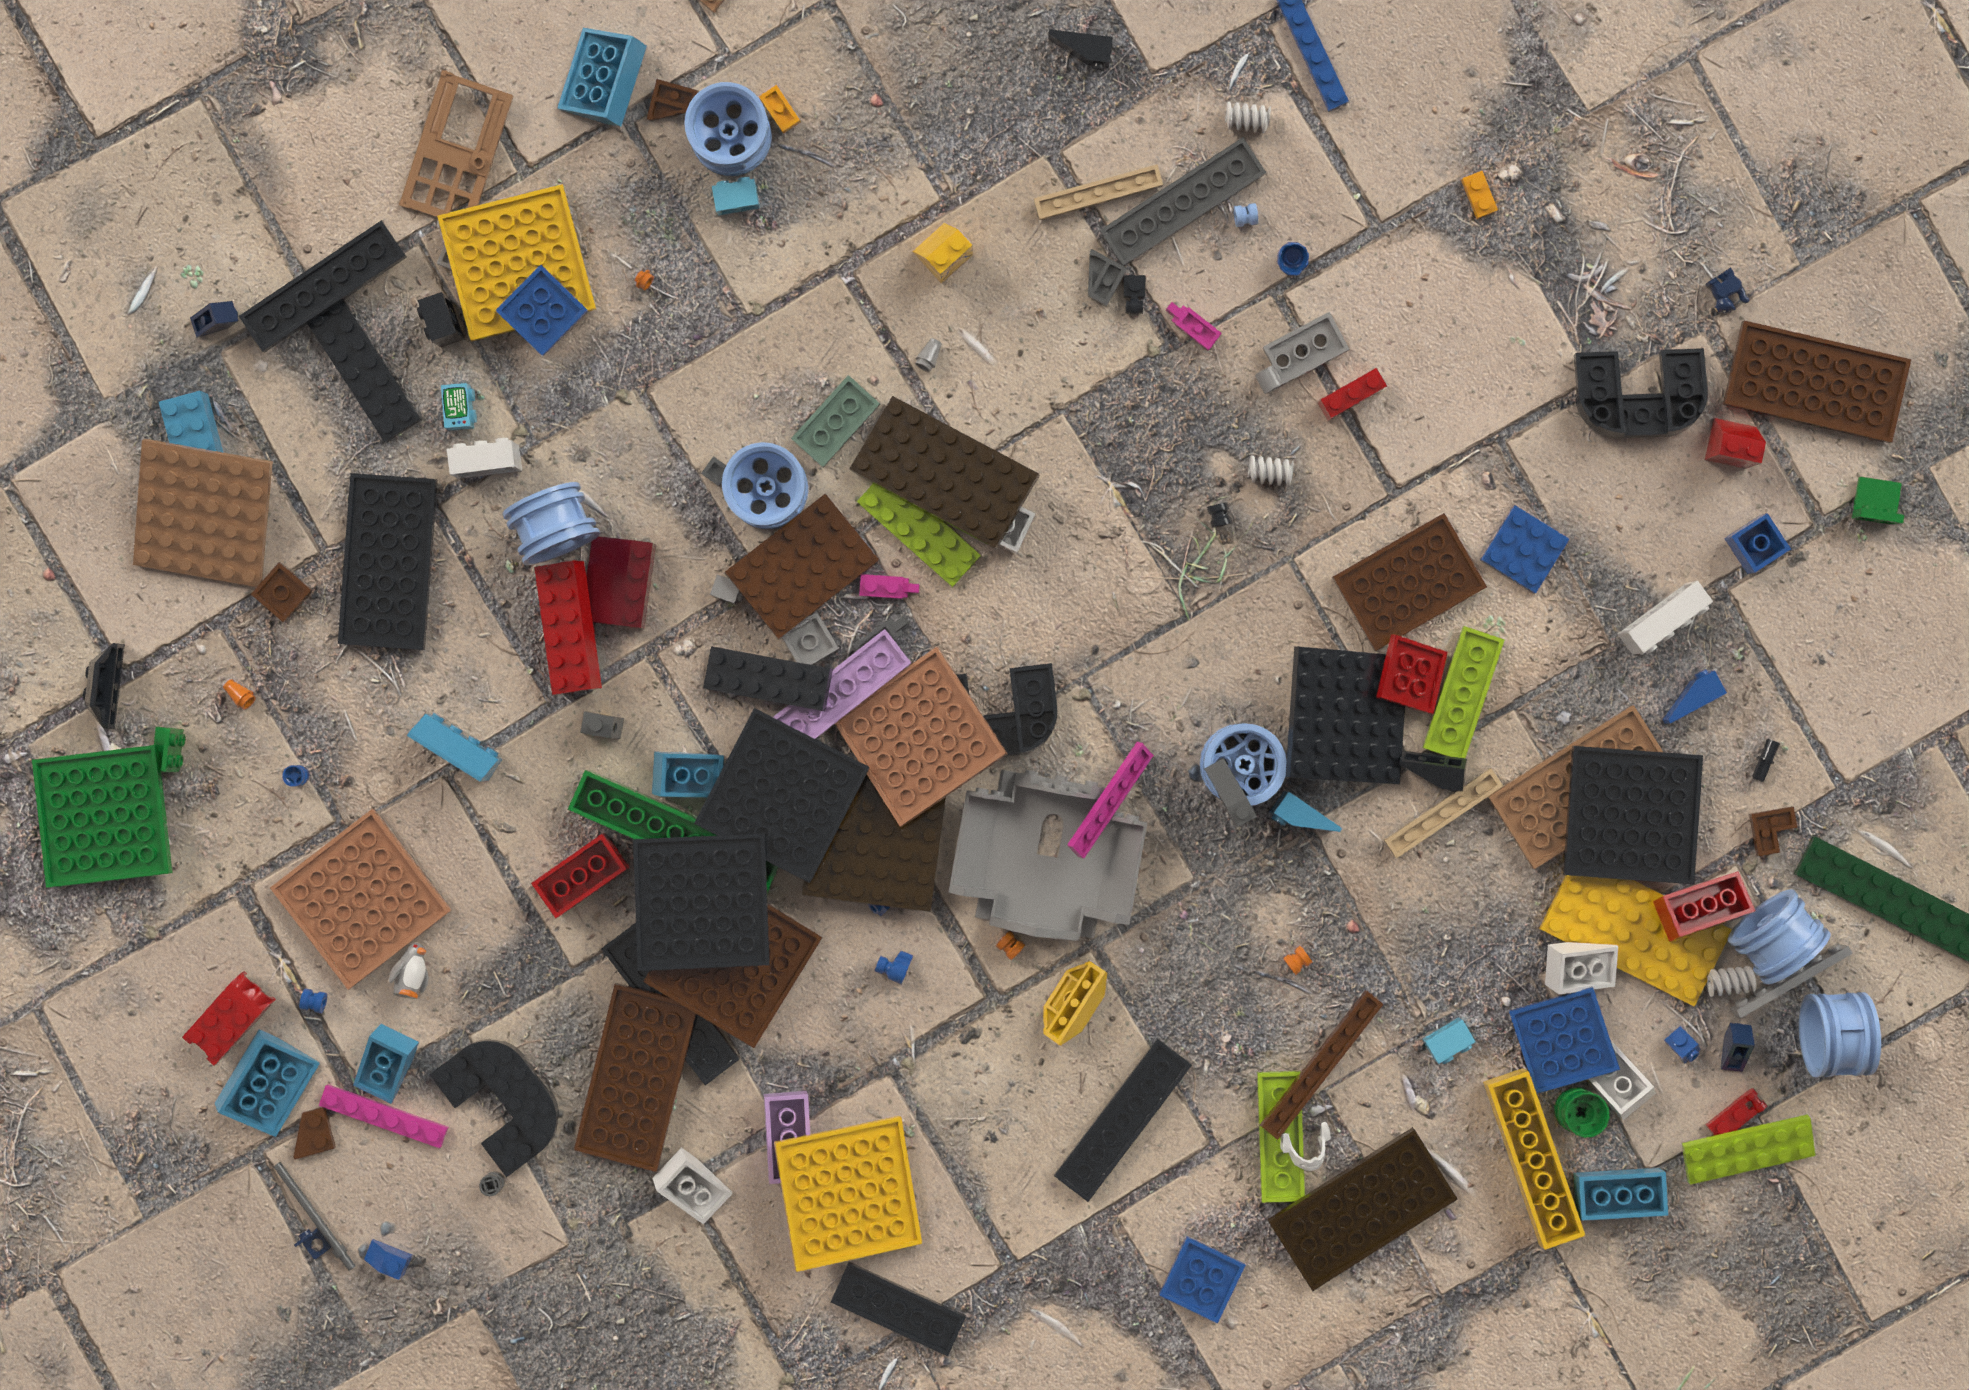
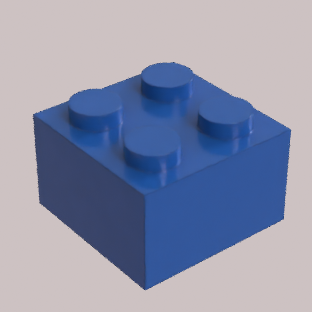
(1757, 543)

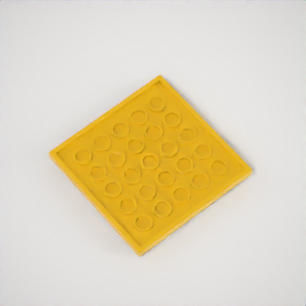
(502, 244)
(848, 1193)

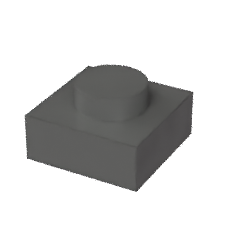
(714, 471)

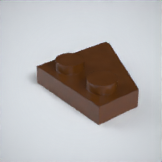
(669, 100)
(314, 1133)

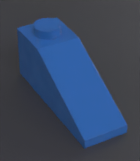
(1696, 694)

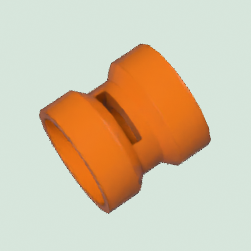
(1008, 940)
(1298, 959)

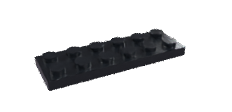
(768, 678)
(898, 1308)

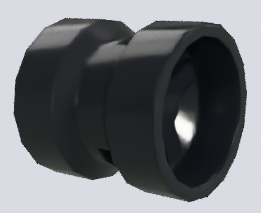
(1219, 515)

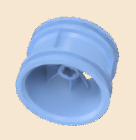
(551, 523)
(1839, 1034)

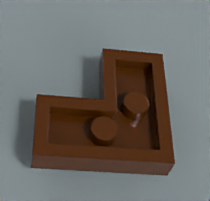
(1765, 825)

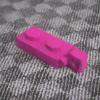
(1193, 325)
(886, 586)

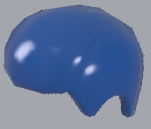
(1292, 258)

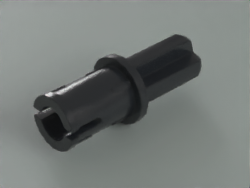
(1765, 760)

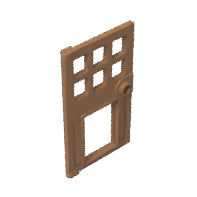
(454, 155)

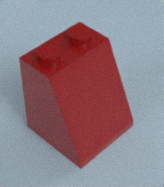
(1735, 444)

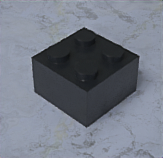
(440, 320)

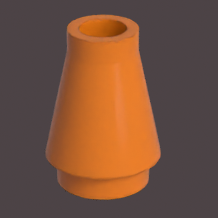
(239, 694)

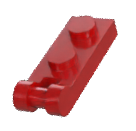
(1736, 1113)

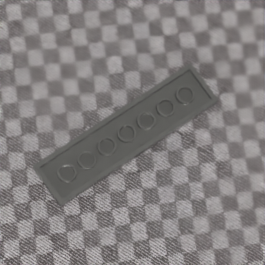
(1182, 202)

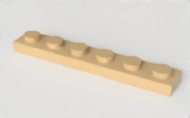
(1098, 192)
(1443, 813)

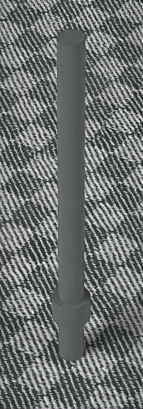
(338, 1249)

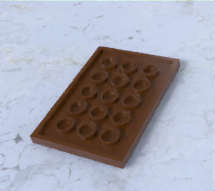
(801, 566)
(1409, 581)

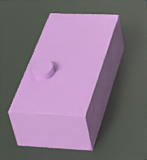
(784, 1119)

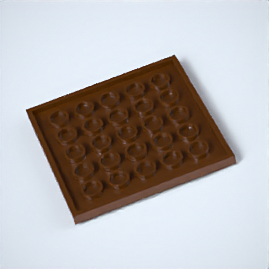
(743, 997)

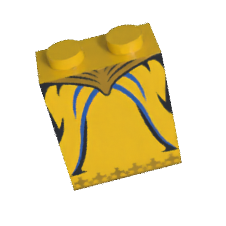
(944, 251)

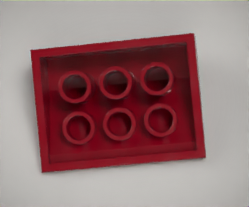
(620, 580)

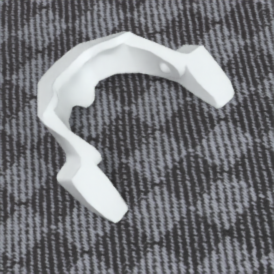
(1314, 1163)

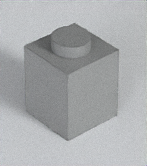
(725, 590)

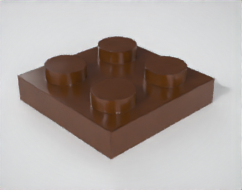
(281, 592)

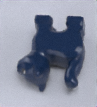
(1721, 291)

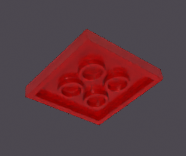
(1412, 674)

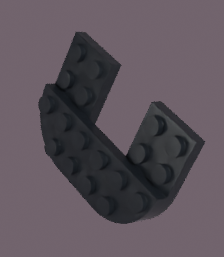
(1641, 415)
(1033, 706)
(517, 1088)

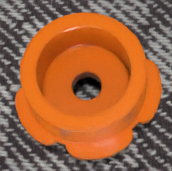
(644, 280)

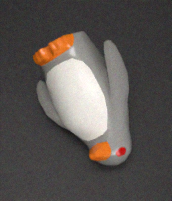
(410, 973)

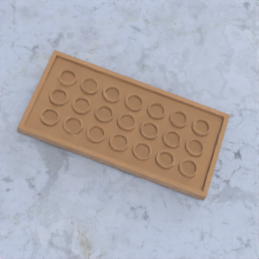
(1537, 801)

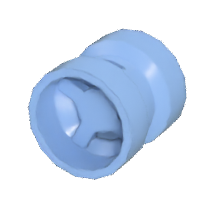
(1245, 215)

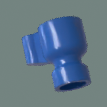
(896, 969)

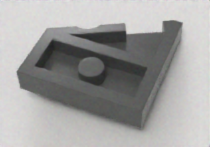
(1103, 277)

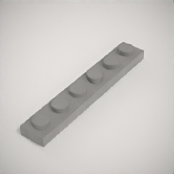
(1764, 995)

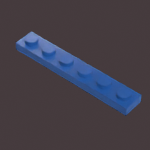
(1313, 53)

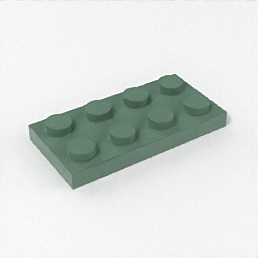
(835, 421)

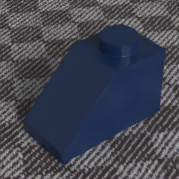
(214, 318)
(1737, 1047)

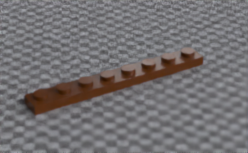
(1321, 1064)

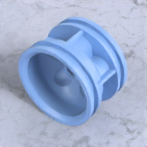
(716, 100)
(741, 467)

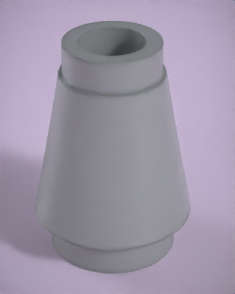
(928, 356)

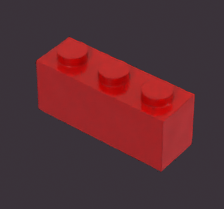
(1352, 394)

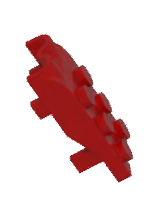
(228, 1018)

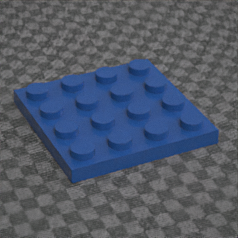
(1564, 1040)

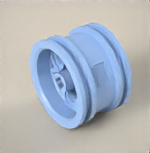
(1255, 760)
(1779, 937)

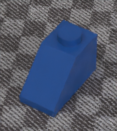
(388, 1259)

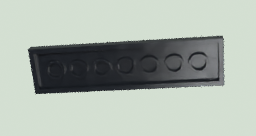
(322, 286)
(364, 371)
(708, 1050)
(1122, 1120)

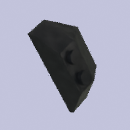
(103, 685)

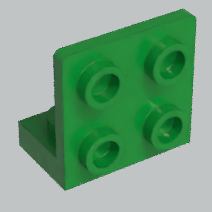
(1877, 501)
(170, 746)

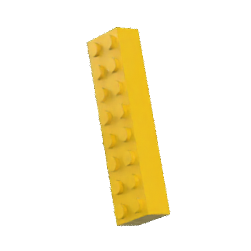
(1534, 1158)

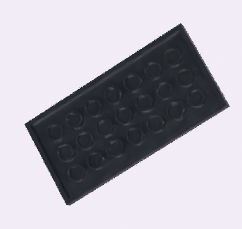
(387, 561)

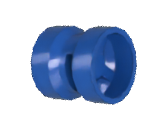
(291, 775)
(313, 1001)

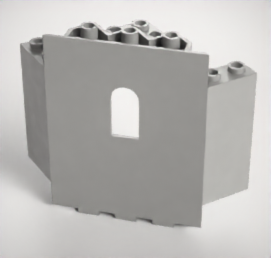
(1040, 892)

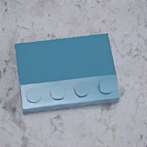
(602, 76)
(266, 1083)

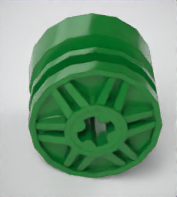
(1592, 1116)

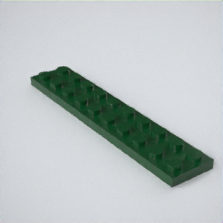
(1886, 896)

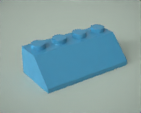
(455, 747)

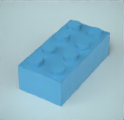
(191, 421)
(1621, 1193)

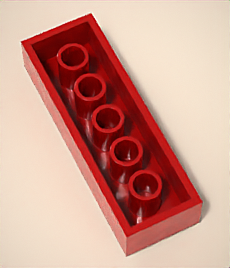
(568, 627)

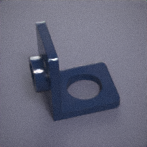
(307, 1238)

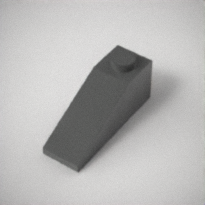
(1230, 793)

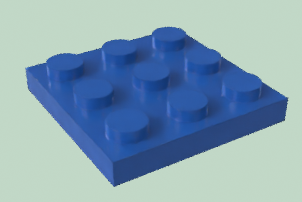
(541, 310)
(1524, 549)
(1202, 1279)

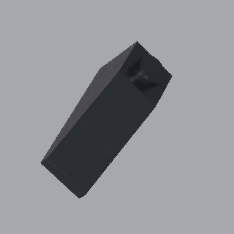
(1088, 48)
(1439, 770)

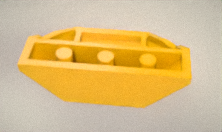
(1073, 1002)

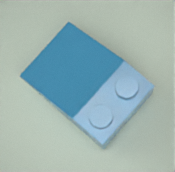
(685, 773)
(1295, 812)
(385, 1063)

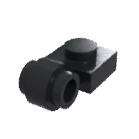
(1134, 288)

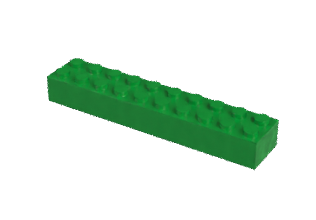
(637, 813)

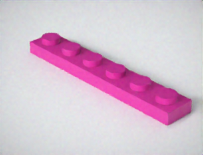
(1110, 800)
(383, 1116)

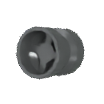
(494, 1180)

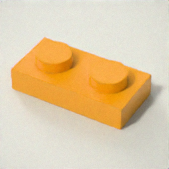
(779, 109)
(1479, 194)

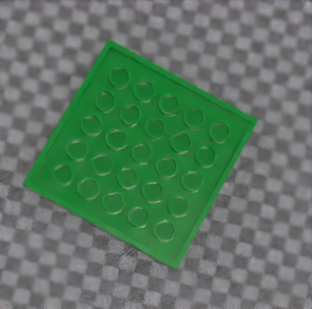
(102, 816)

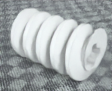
(1247, 117)
(1270, 470)
(1731, 979)

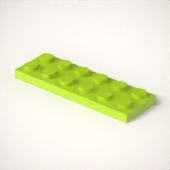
(922, 533)
(1463, 693)
(1748, 1149)
(1278, 1175)

